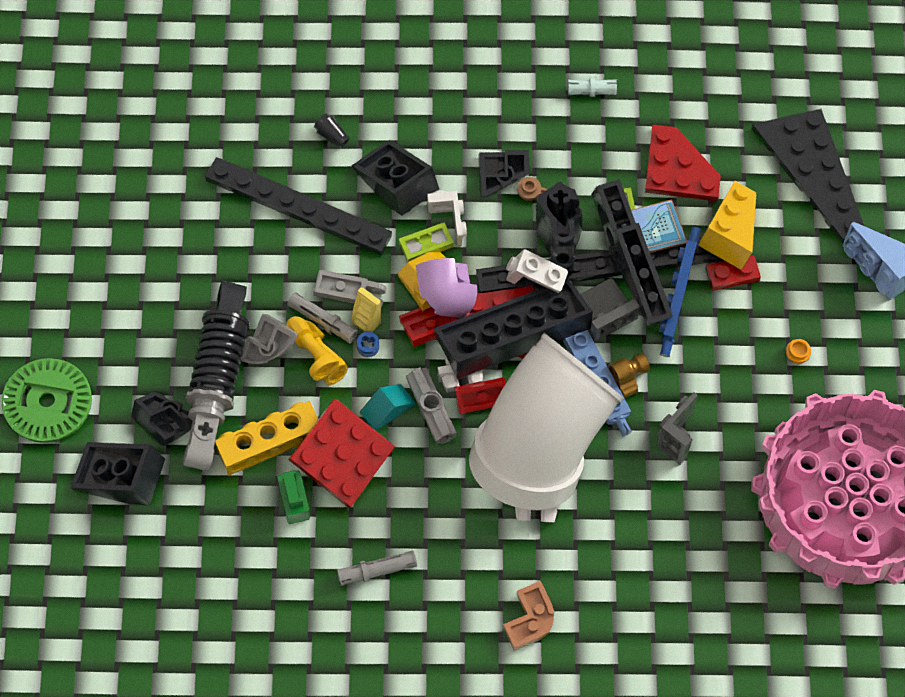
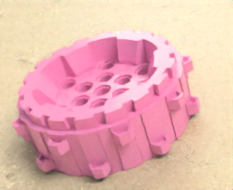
(790, 492)

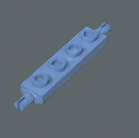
(584, 349)

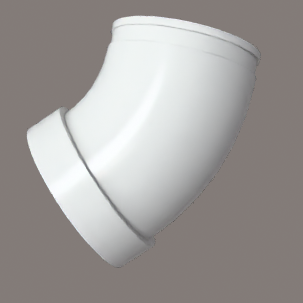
(540, 429)

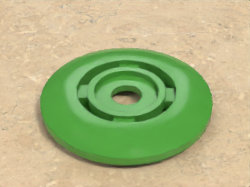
(51, 422)

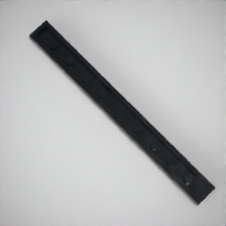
(588, 267)

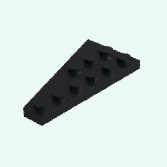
(813, 164)

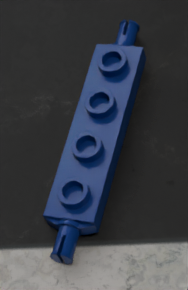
(680, 281)

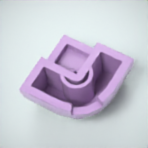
(446, 287)

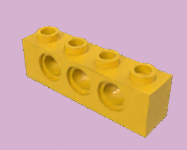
(264, 449)

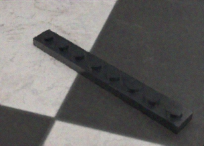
(298, 206)

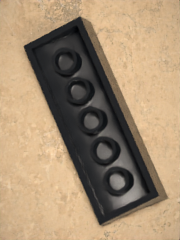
(512, 328)

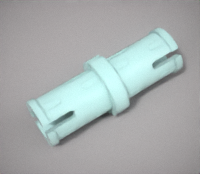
(592, 87)

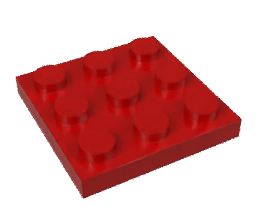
(341, 453)

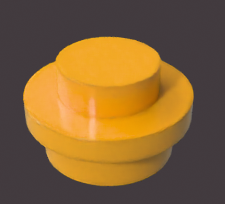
(798, 351)

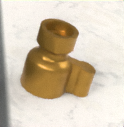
(625, 372)

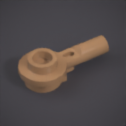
(529, 188)

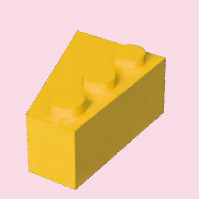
(732, 227)

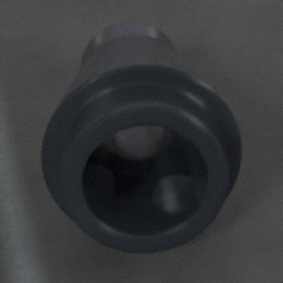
(331, 130)

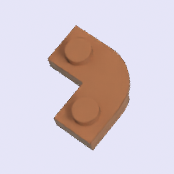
(537, 620)

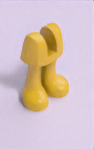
(327, 363)

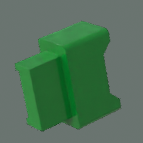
(293, 497)

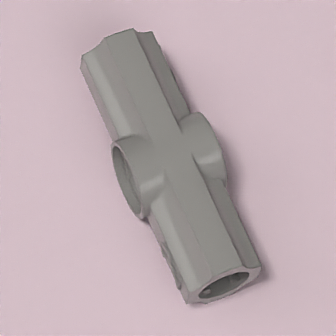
(436, 418)

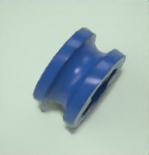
(369, 337)

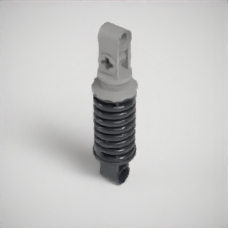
(215, 372)

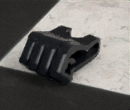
(555, 207)

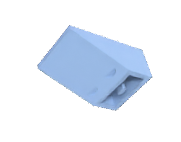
(878, 258)

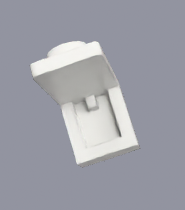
(447, 202)
(537, 270)

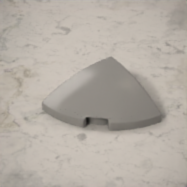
(269, 341)

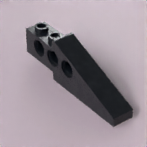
(631, 251)

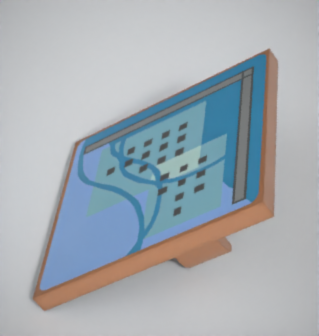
(660, 226)

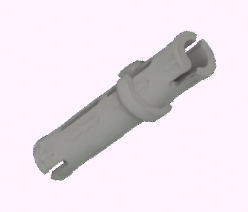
(330, 322)
(371, 569)

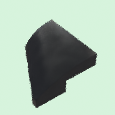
(501, 169)
(161, 417)

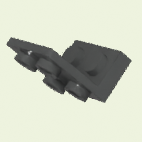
(609, 309)
(672, 437)

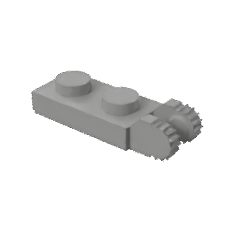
(344, 287)

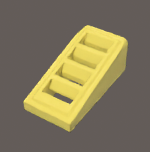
(366, 311)

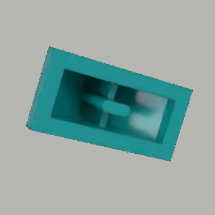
(386, 405)

